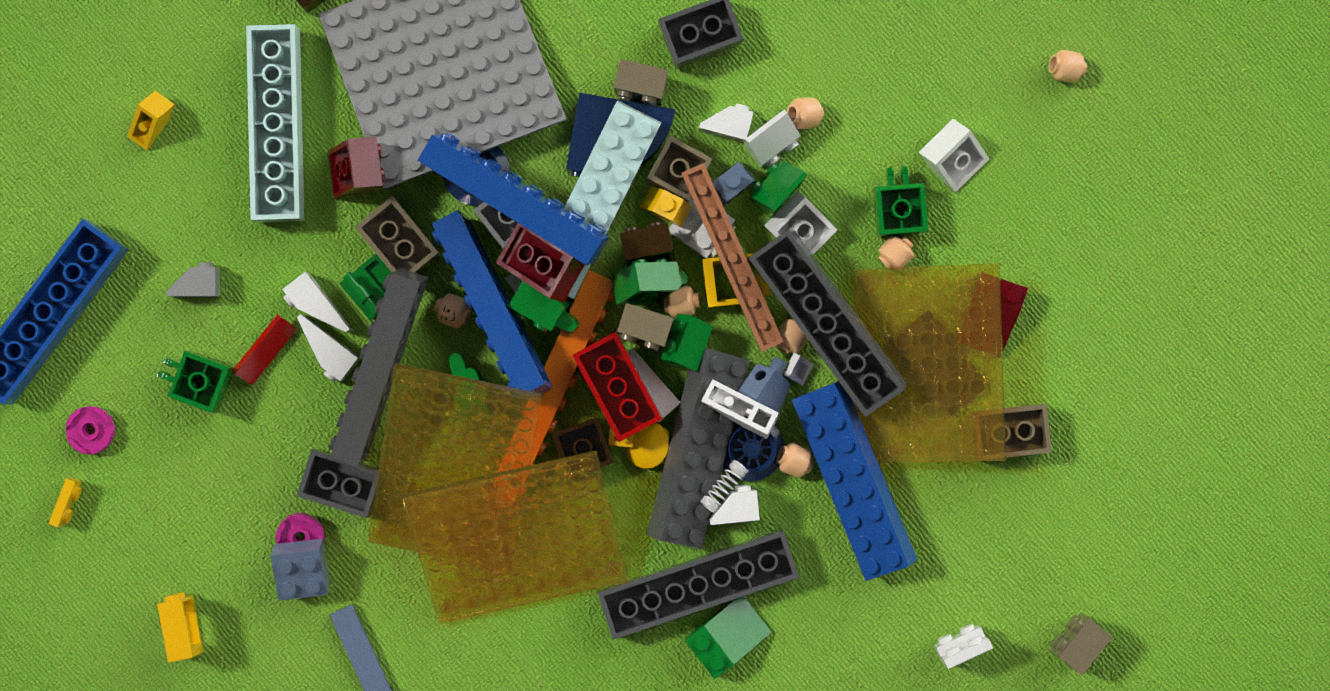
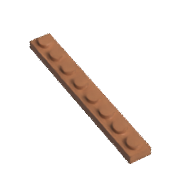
(732, 257)

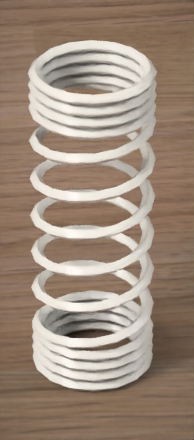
(737, 469)

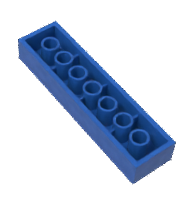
(513, 198)
(490, 303)
(54, 305)
(854, 480)

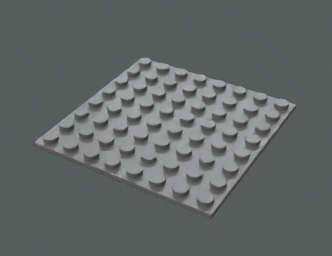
(440, 71)

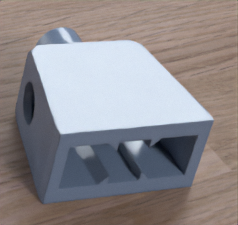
(733, 183)
(767, 385)

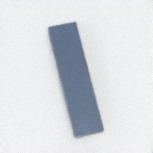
(360, 650)

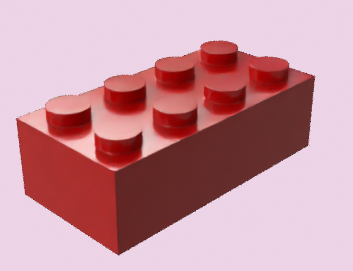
(617, 386)

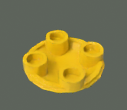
(649, 447)

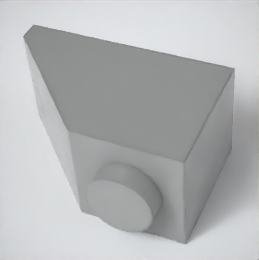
(197, 282)

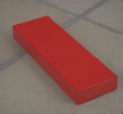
(264, 349)

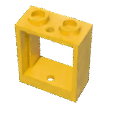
(711, 288)
(180, 627)

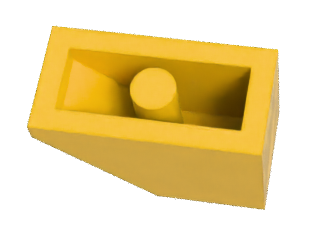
(150, 119)
(666, 206)

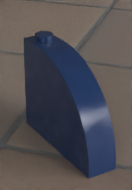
(591, 118)

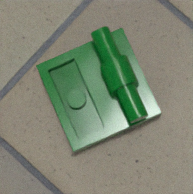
(366, 285)

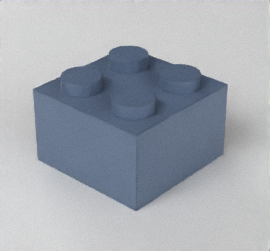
(300, 569)

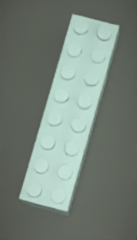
(275, 123)
(611, 169)

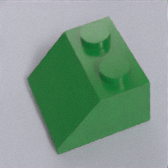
(686, 342)

